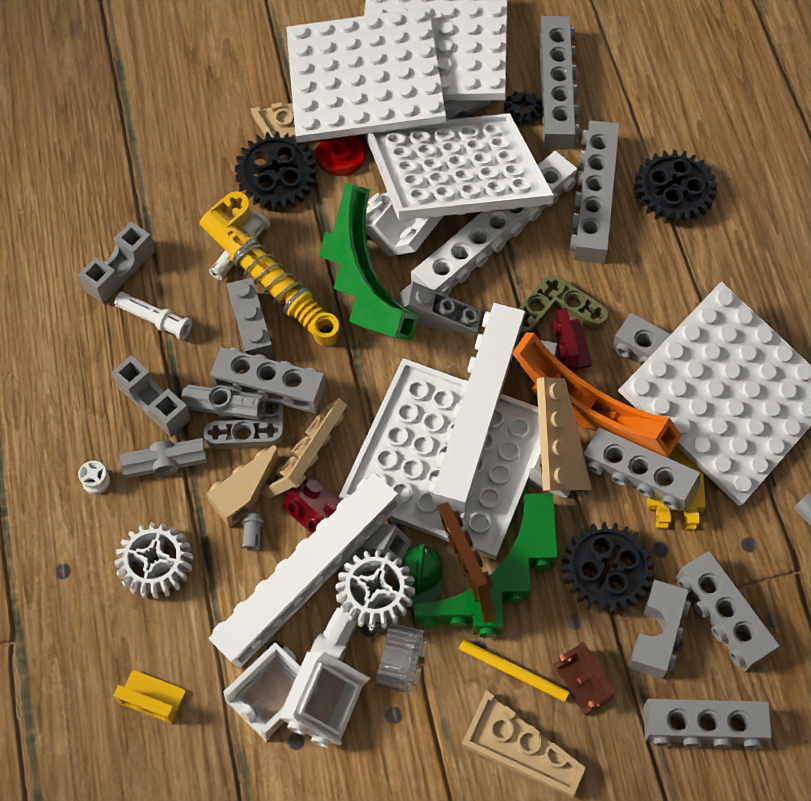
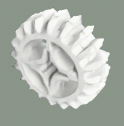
(133, 552)
(354, 578)

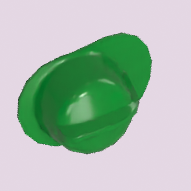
(427, 570)

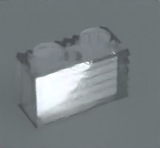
(400, 658)

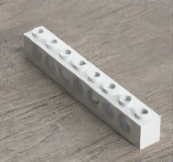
(554, 169)

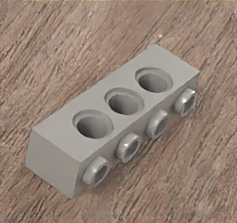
(636, 331)
(277, 390)
(608, 445)
(726, 595)
(751, 714)

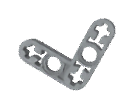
(268, 421)

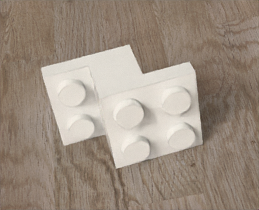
(395, 235)

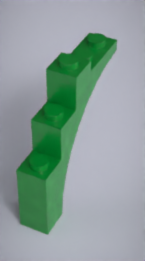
(356, 276)
(511, 580)

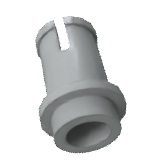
(252, 530)

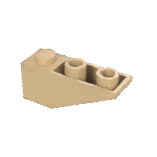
(243, 488)

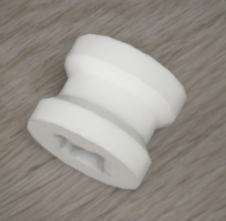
(91, 471)

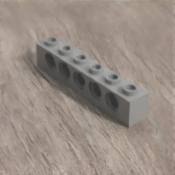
(557, 82)
(594, 246)

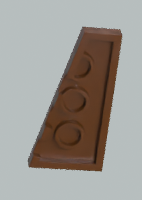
(469, 560)

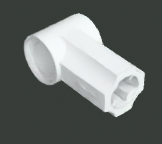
(336, 635)

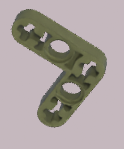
(558, 299)

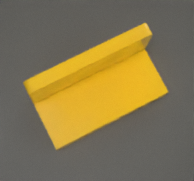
(150, 696)

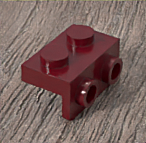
(571, 340)
(310, 503)

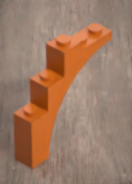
(593, 407)

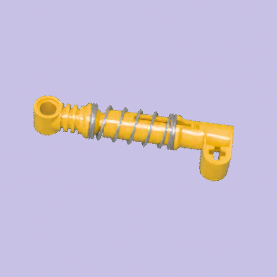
(247, 253)

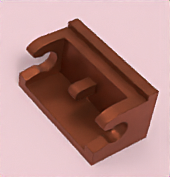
(584, 678)

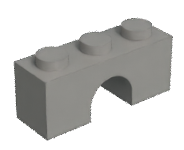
(131, 250)
(250, 318)
(157, 404)
(654, 653)

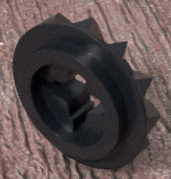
(531, 112)

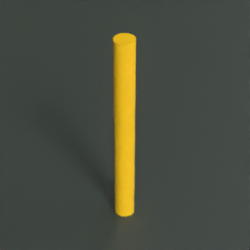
(514, 670)

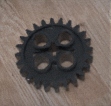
(270, 150)
(675, 187)
(632, 578)

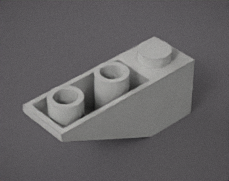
(439, 310)

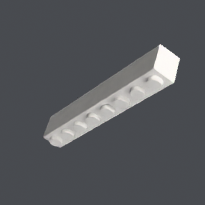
(478, 407)
(305, 570)

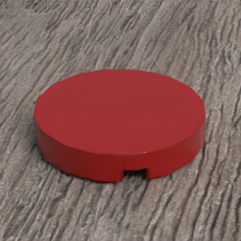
(340, 155)

